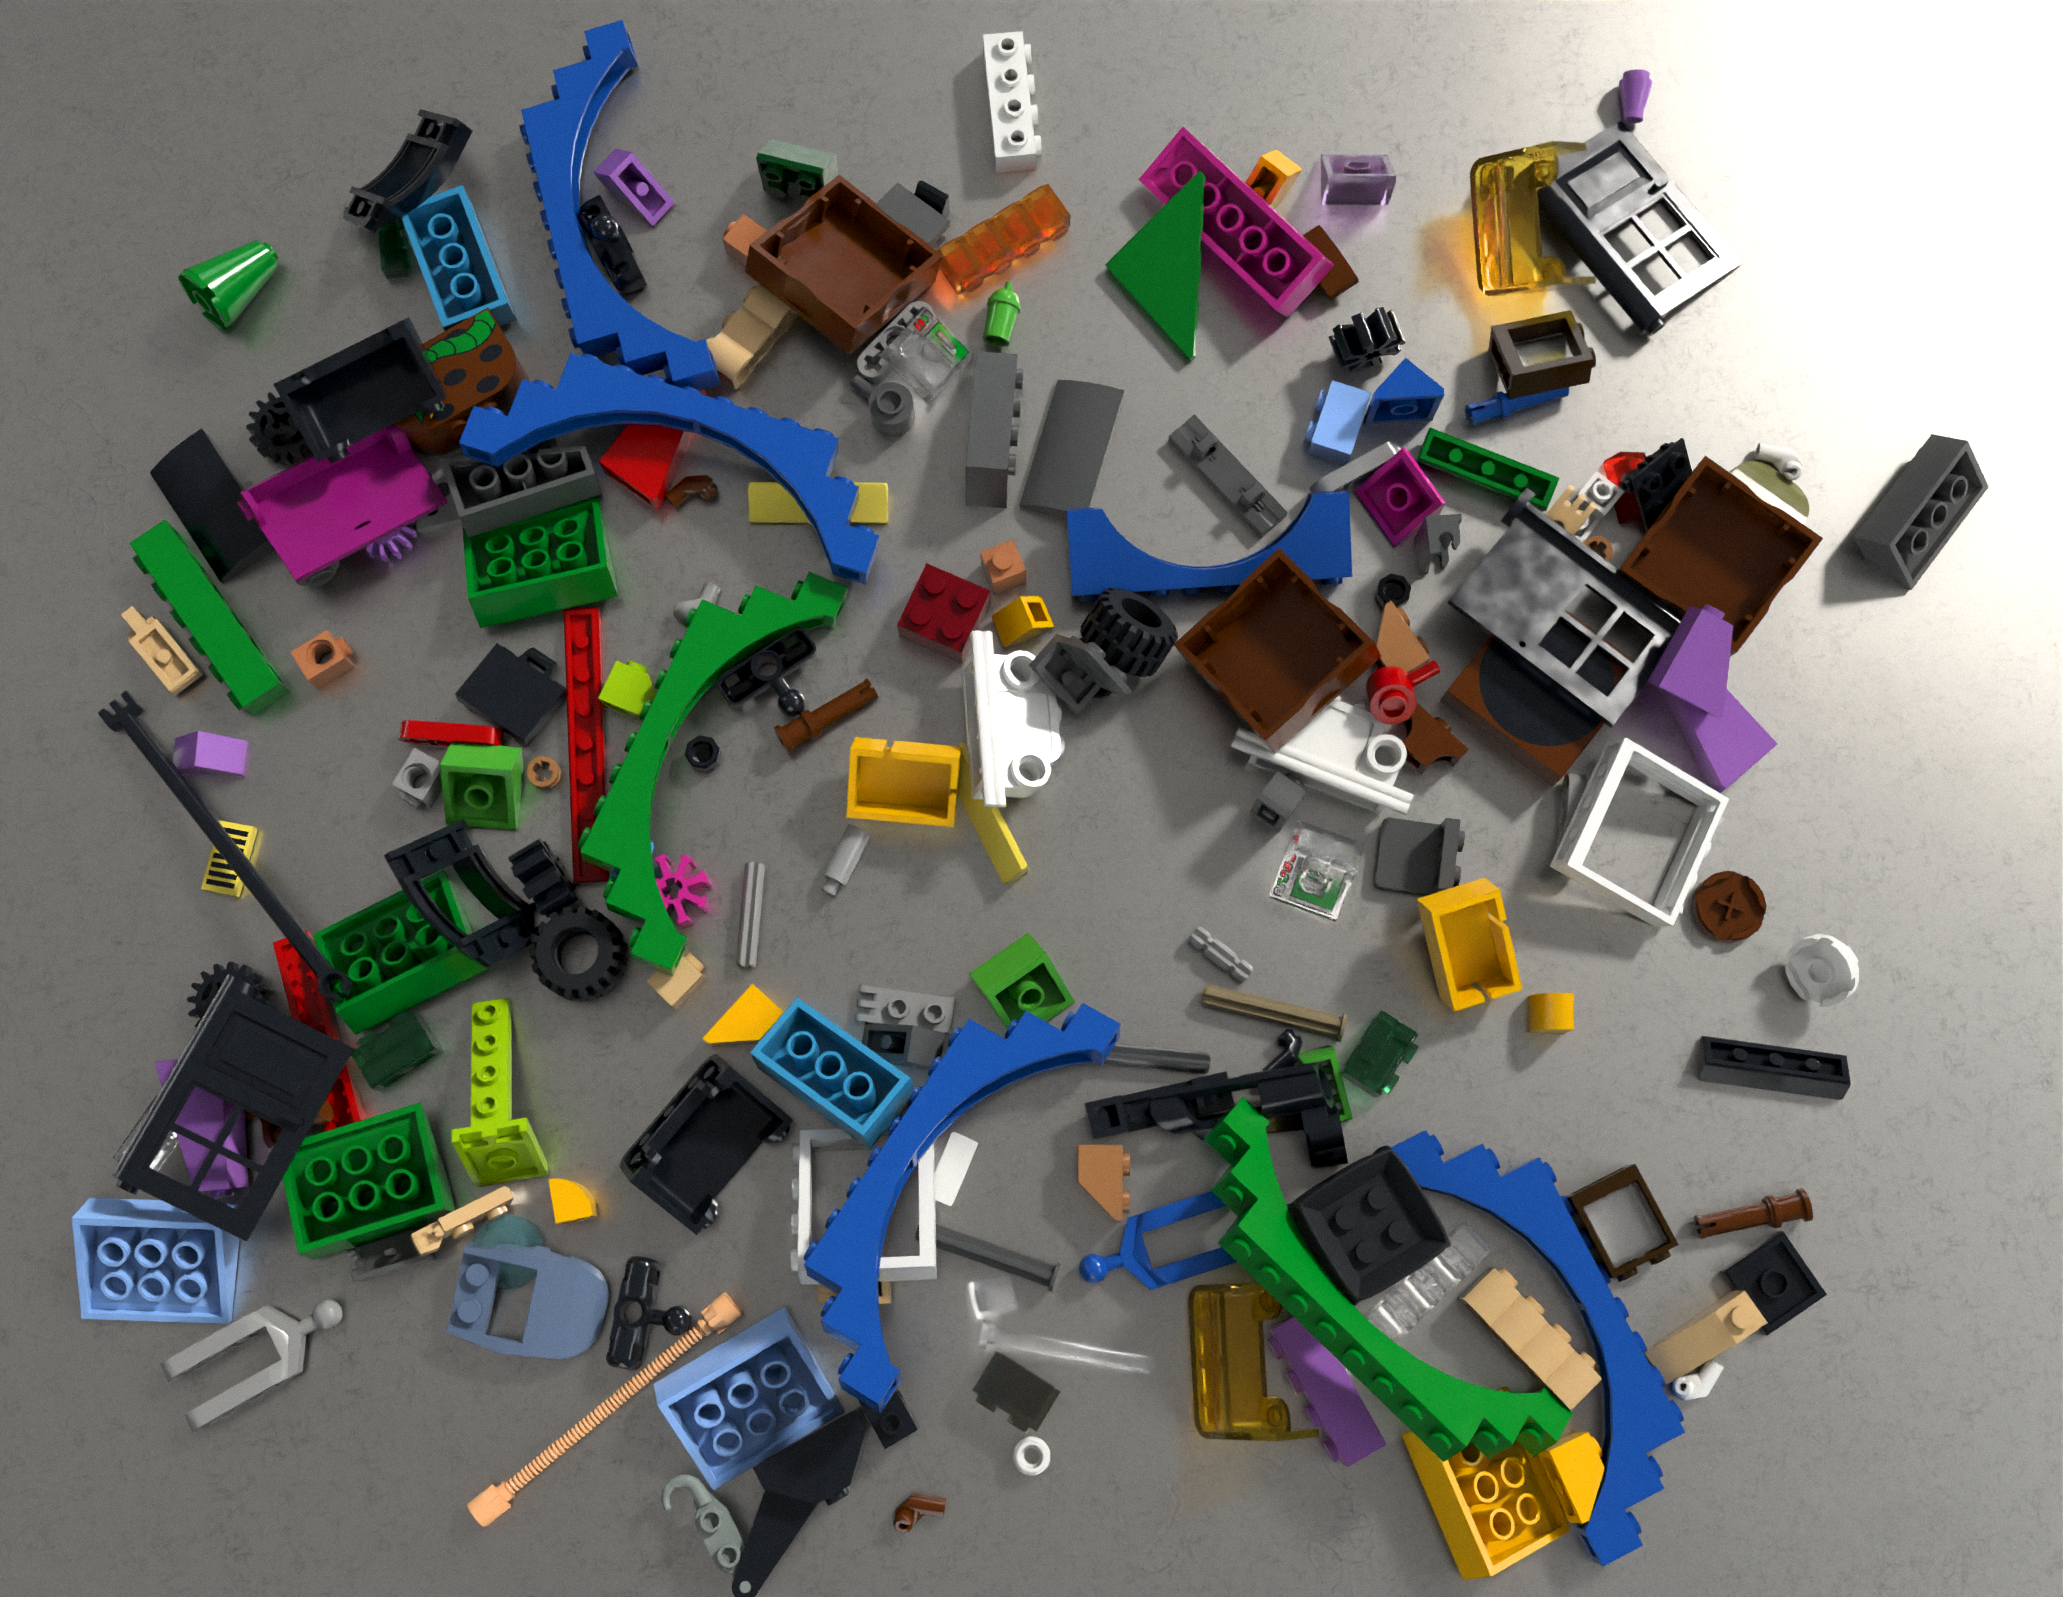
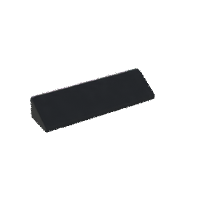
(1773, 1068)

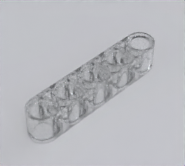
(1428, 1285)

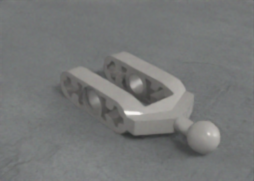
(288, 1338)

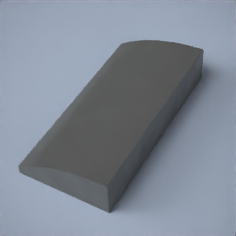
(1072, 447)

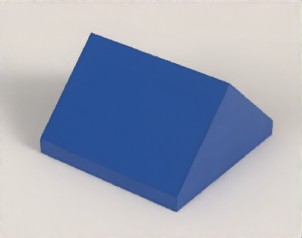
(1405, 397)

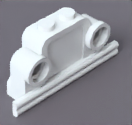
(1008, 723)
(1340, 756)

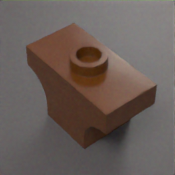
(1430, 741)

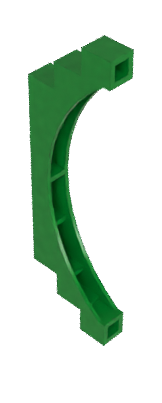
(708, 650)
(1271, 1249)

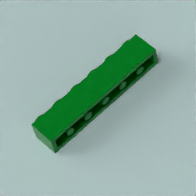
(209, 618)

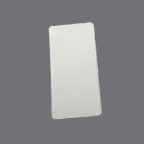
(953, 1167)

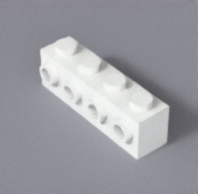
(1009, 102)

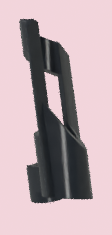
(1290, 1100)

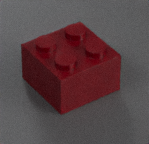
(944, 613)

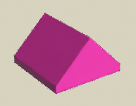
(1400, 497)

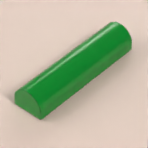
(1486, 468)

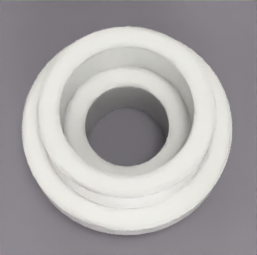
(1020, 1461)

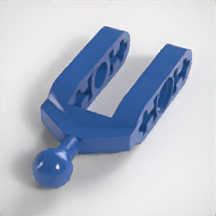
(1134, 1255)

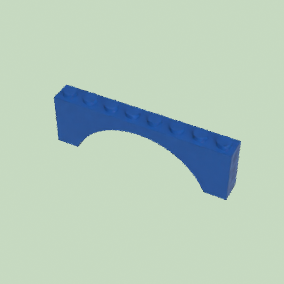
(1104, 559)

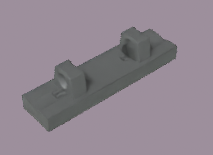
(1227, 476)

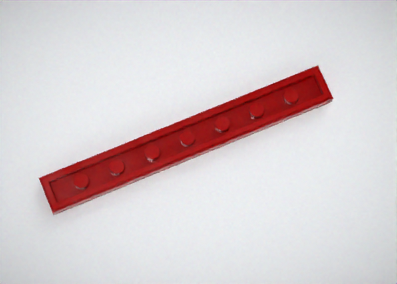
(585, 731)

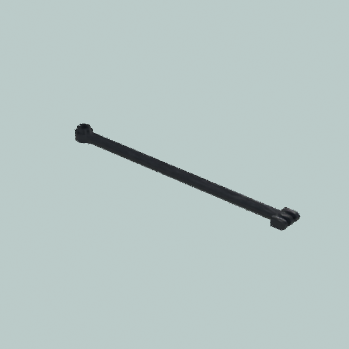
(287, 924)

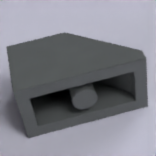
(1279, 800)
(904, 1043)

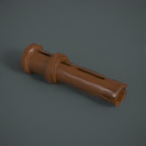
(811, 723)
(1770, 1211)

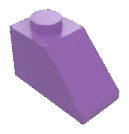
(634, 186)

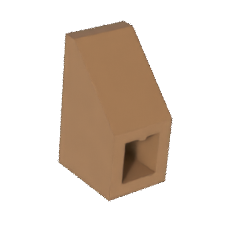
(1397, 641)
(1101, 1177)

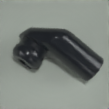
(1289, 1056)

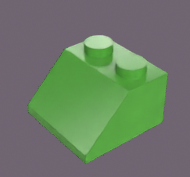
(482, 785)
(1022, 981)

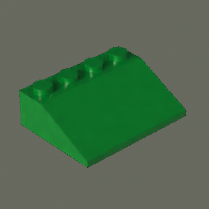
(540, 564)
(395, 955)
(366, 1182)

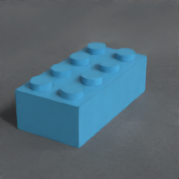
(456, 259)
(833, 1073)

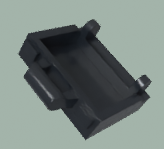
(513, 692)

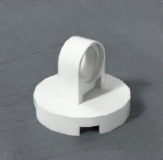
(1823, 970)

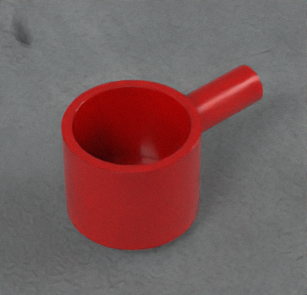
(1392, 691)

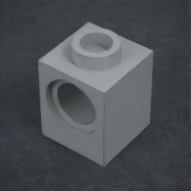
(415, 765)

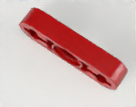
(444, 733)

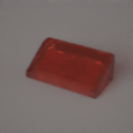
(1615, 467)

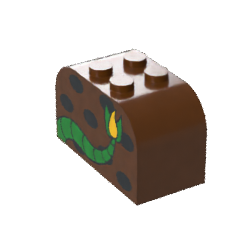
(475, 370)

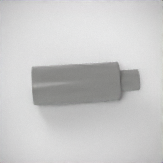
(845, 858)

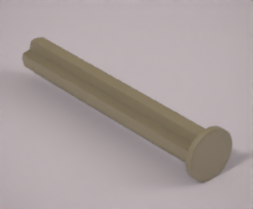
(1274, 1011)

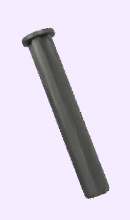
(1159, 1058)
(995, 1256)

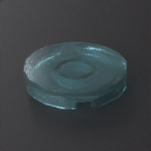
(510, 1230)

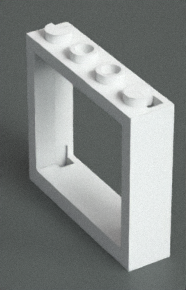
(1593, 807)
(891, 1268)

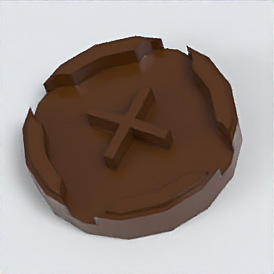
(1728, 907)

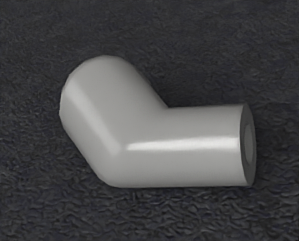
(709, 593)

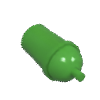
(1001, 316)

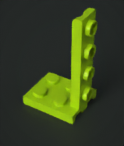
(495, 1145)

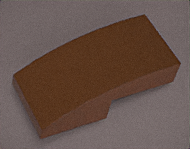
(1341, 276)

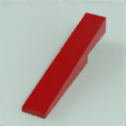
(316, 1011)

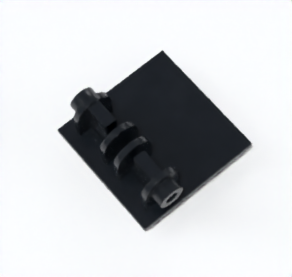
(1658, 479)

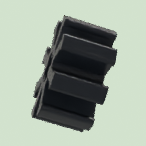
(1367, 339)
(543, 877)

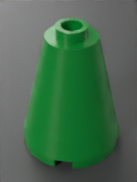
(229, 281)

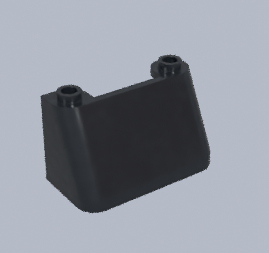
(362, 390)
(702, 1142)

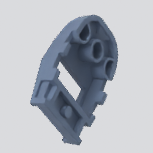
(564, 1306)

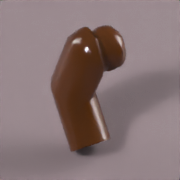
(691, 485)
(914, 1509)

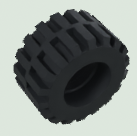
(1129, 631)
(554, 937)

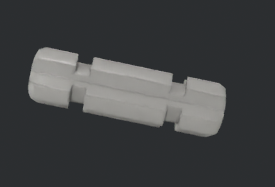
(1220, 954)

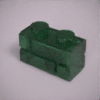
(395, 1050)
(1380, 1054)

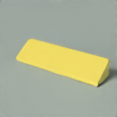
(773, 504)
(991, 828)

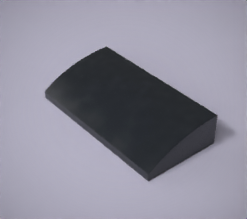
(205, 500)

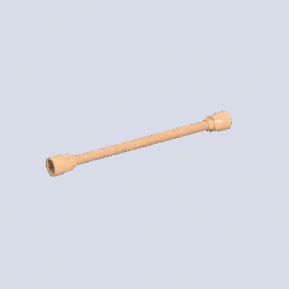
(494, 1500)

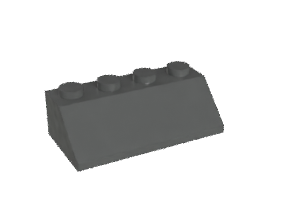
(1922, 509)

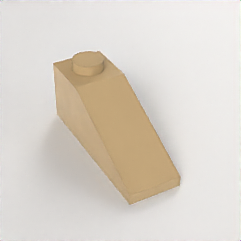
(1706, 1335)

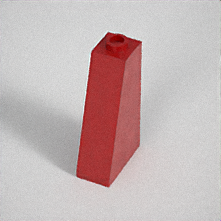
(646, 460)

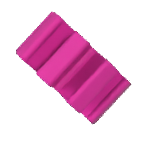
(689, 885)

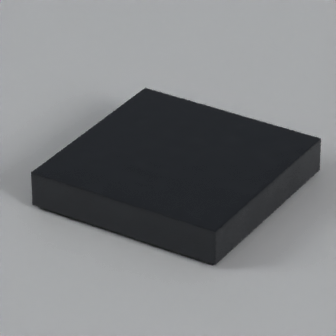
(1775, 1281)

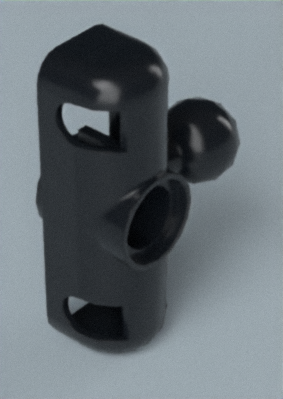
(611, 245)
(753, 684)
(635, 1289)

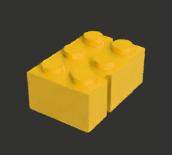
(903, 782)
(1469, 943)

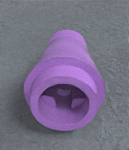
(1634, 92)

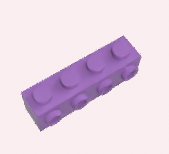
(1329, 1392)

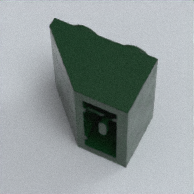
(794, 169)

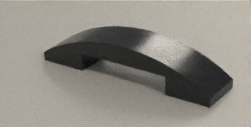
(1132, 1111)

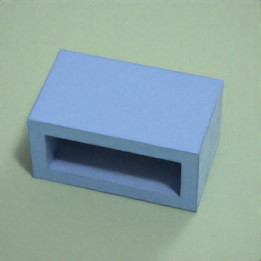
(1338, 423)

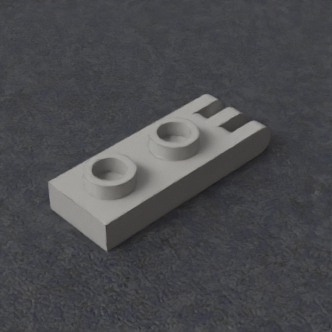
(906, 1008)

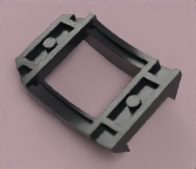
(413, 173)
(454, 848)

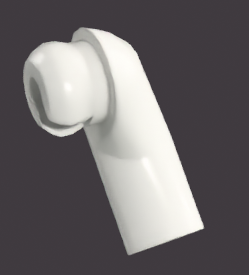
(1782, 458)
(1697, 1384)

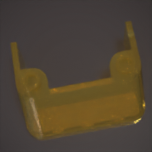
(1509, 221)
(1231, 1365)

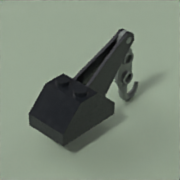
(794, 1484)

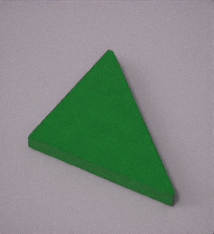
(1165, 264)

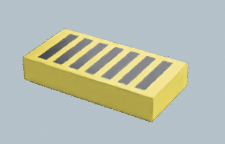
(219, 875)

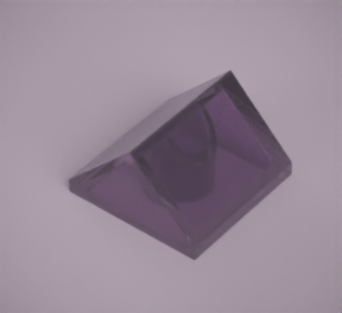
(1356, 179)

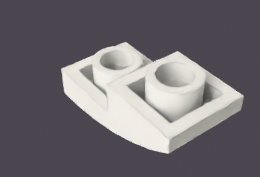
(1604, 495)

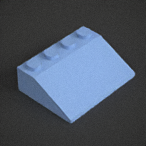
(152, 1263)
(747, 1398)

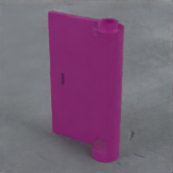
(332, 510)

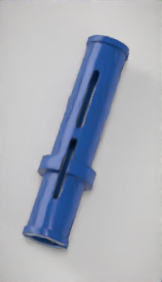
(1502, 406)

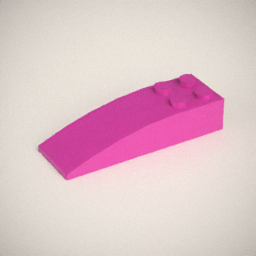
(1241, 225)

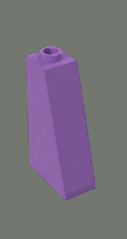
(1724, 745)
(206, 1116)

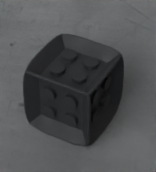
(1369, 1225)

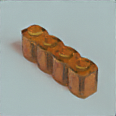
(1005, 237)

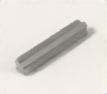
(750, 915)

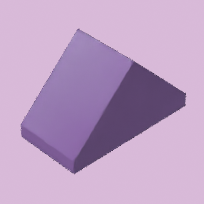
(210, 754)

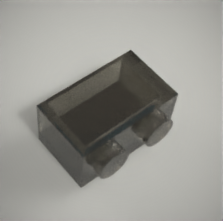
(1015, 1391)

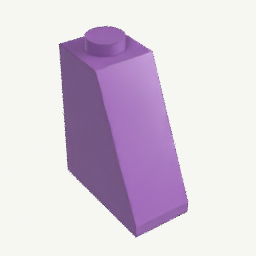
(1697, 660)

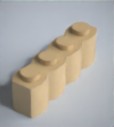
(749, 335)
(1530, 1338)

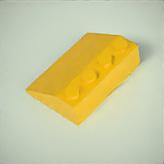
(1489, 1507)

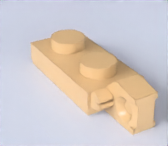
(161, 651)
(461, 1220)

